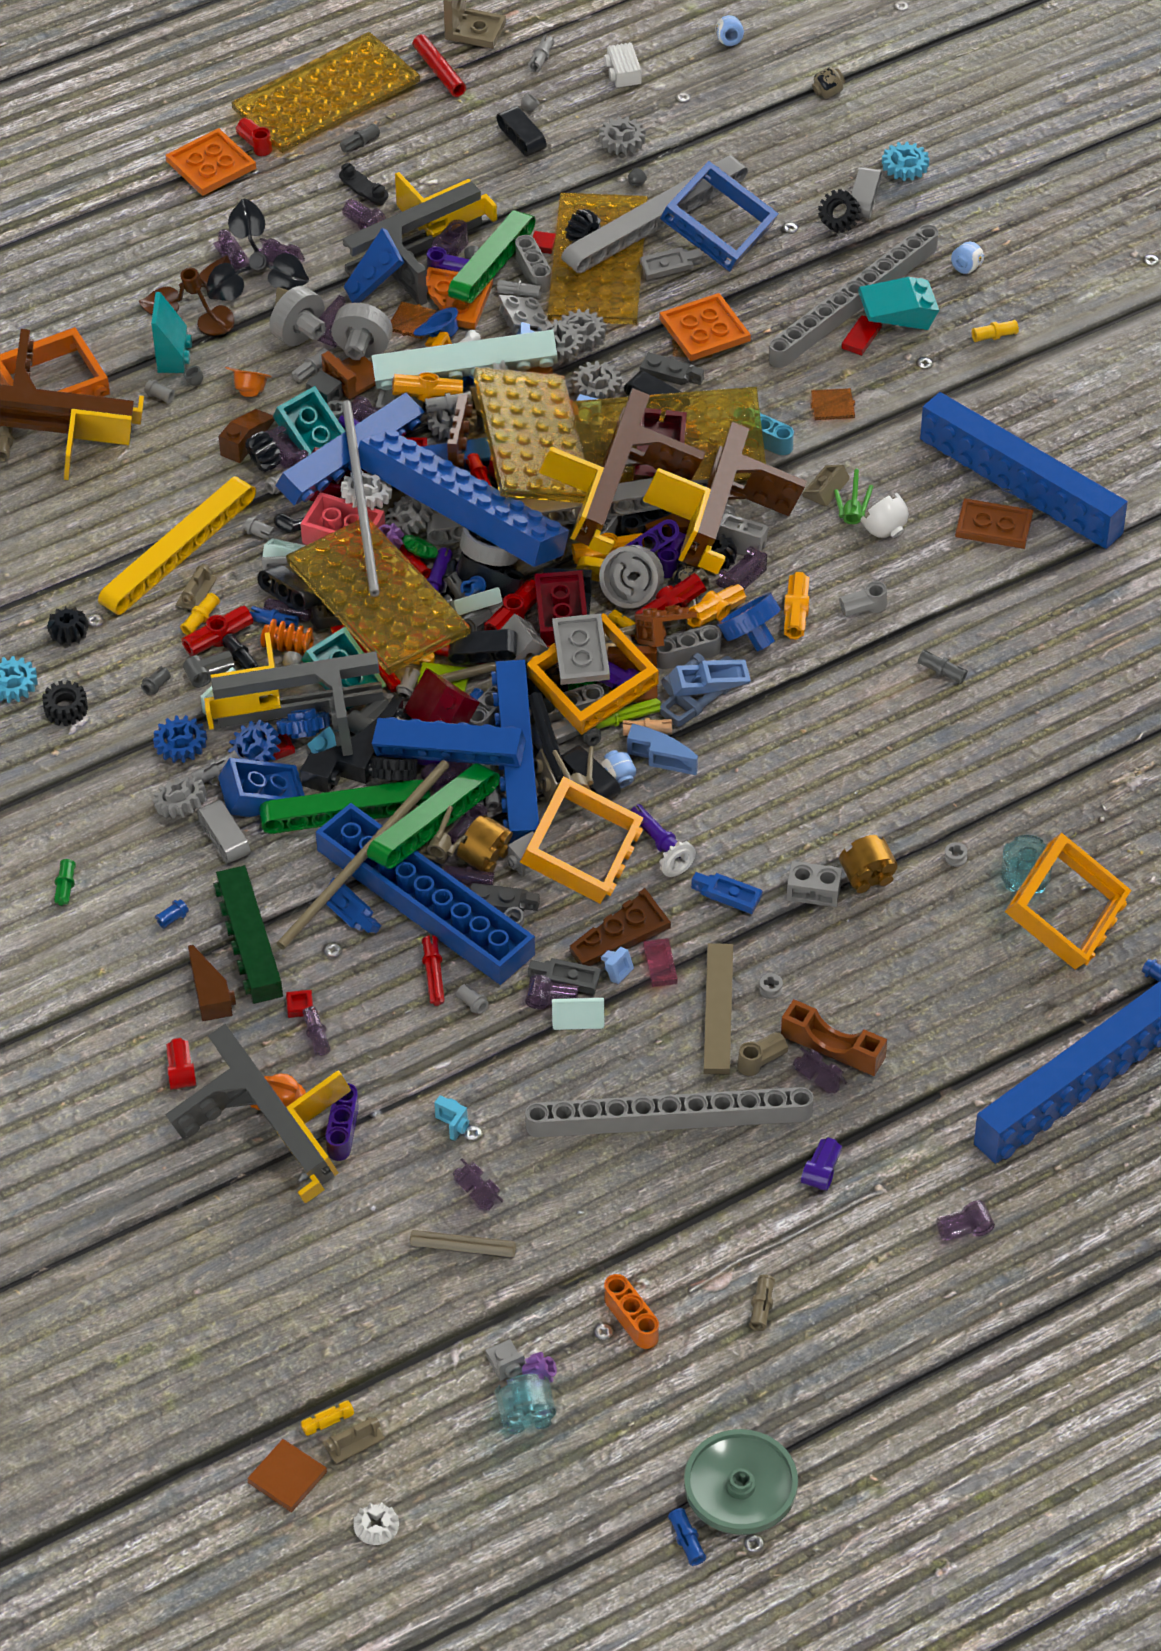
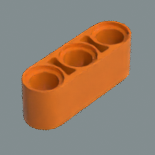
(632, 1322)

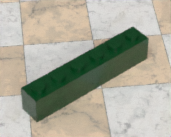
(249, 935)

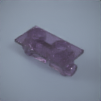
(229, 246)
(273, 248)
(828, 1076)
(485, 1191)

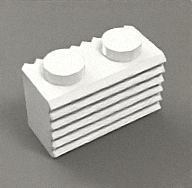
(623, 65)

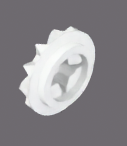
(673, 867)
(376, 1535)

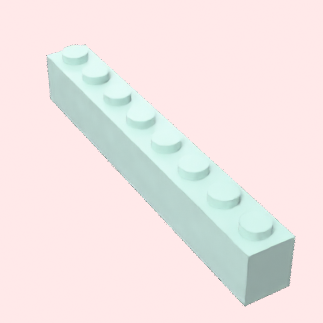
(460, 359)

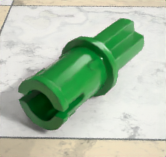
(64, 882)

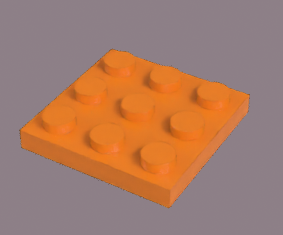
(210, 161)
(704, 327)

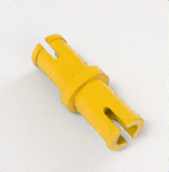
(994, 330)
(200, 613)

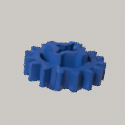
(303, 723)
(180, 739)
(253, 743)

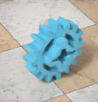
(905, 161)
(12, 679)

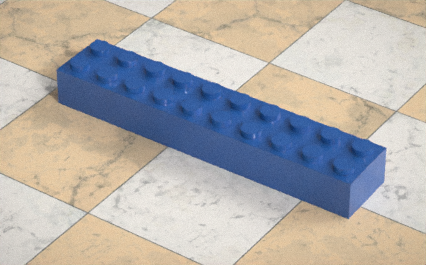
(1024, 469)
(463, 498)
(431, 899)
(1070, 1077)

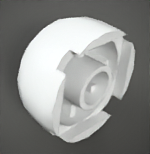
(887, 517)

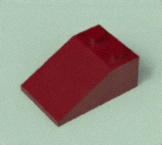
(558, 597)
(440, 701)

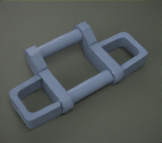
(692, 706)

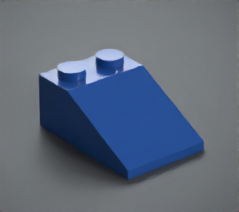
(252, 782)

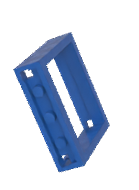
(703, 237)

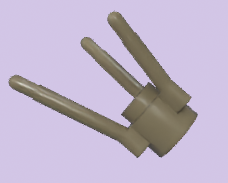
(580, 779)
(441, 842)

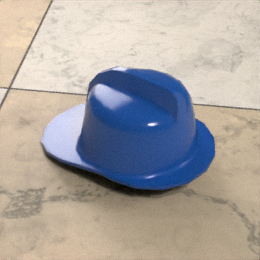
(441, 321)

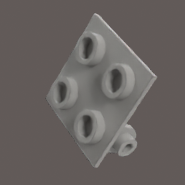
(521, 310)

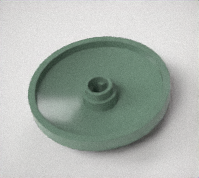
(740, 1481)

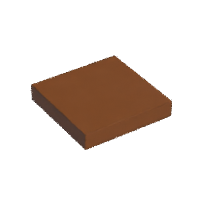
(287, 1475)

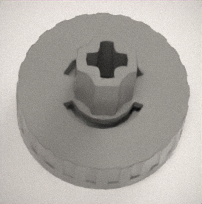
(297, 316)
(358, 339)
(484, 551)
(635, 560)

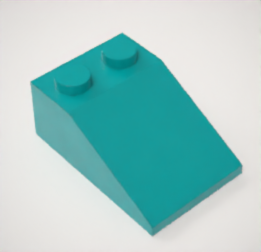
(900, 302)
(169, 337)
(308, 420)
(340, 645)

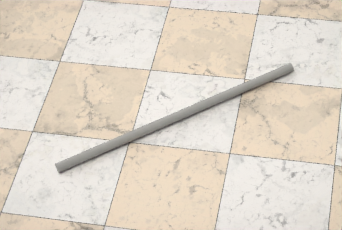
(360, 499)

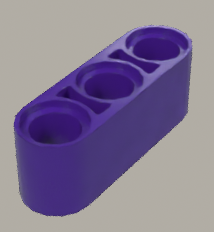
(656, 536)
(342, 1131)

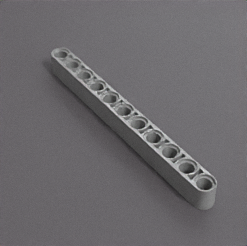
(643, 220)
(847, 301)
(626, 500)
(598, 1117)

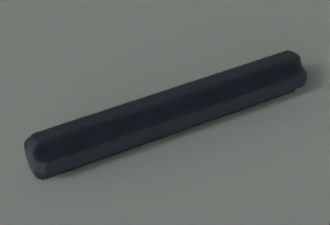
(545, 732)

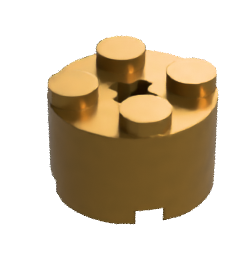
(484, 844)
(868, 863)

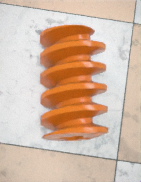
(288, 639)

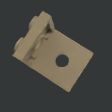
(463, 24)

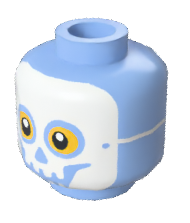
(729, 30)
(967, 257)
(620, 767)

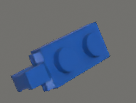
(727, 891)
(353, 910)

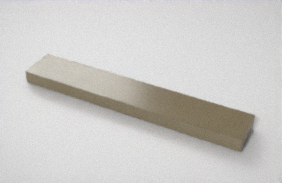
(718, 1009)

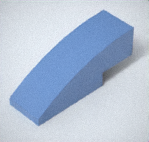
(708, 677)
(661, 750)

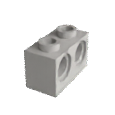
(814, 884)

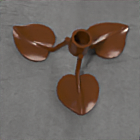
(212, 323)

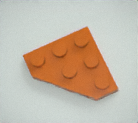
(468, 313)

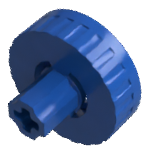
(751, 620)

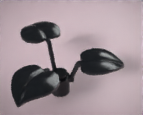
(285, 272)

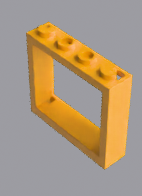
(608, 704)
(1093, 873)
(567, 874)

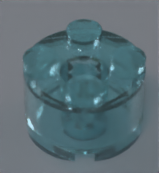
(1019, 859)
(525, 1403)

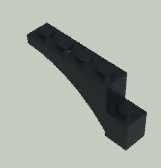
(325, 768)

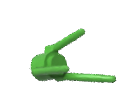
(852, 510)

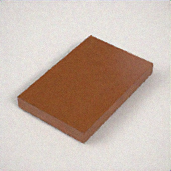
(994, 523)

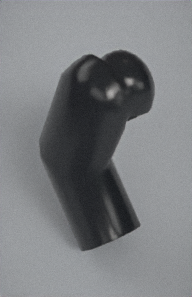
(287, 524)

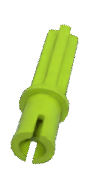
(631, 712)

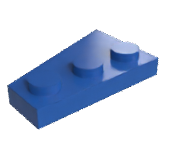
(374, 268)

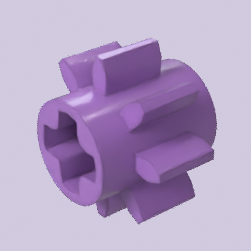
(393, 533)
(540, 1365)

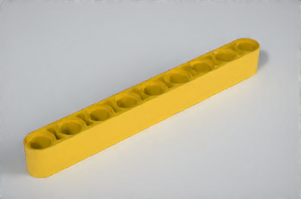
(176, 545)

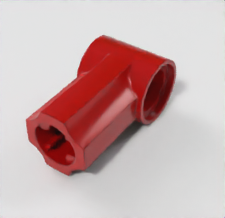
(256, 136)
(180, 1068)

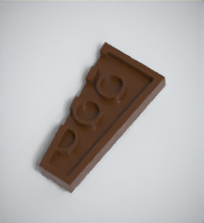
(461, 426)
(627, 927)

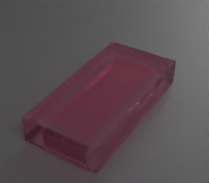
(660, 962)

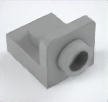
(505, 1360)

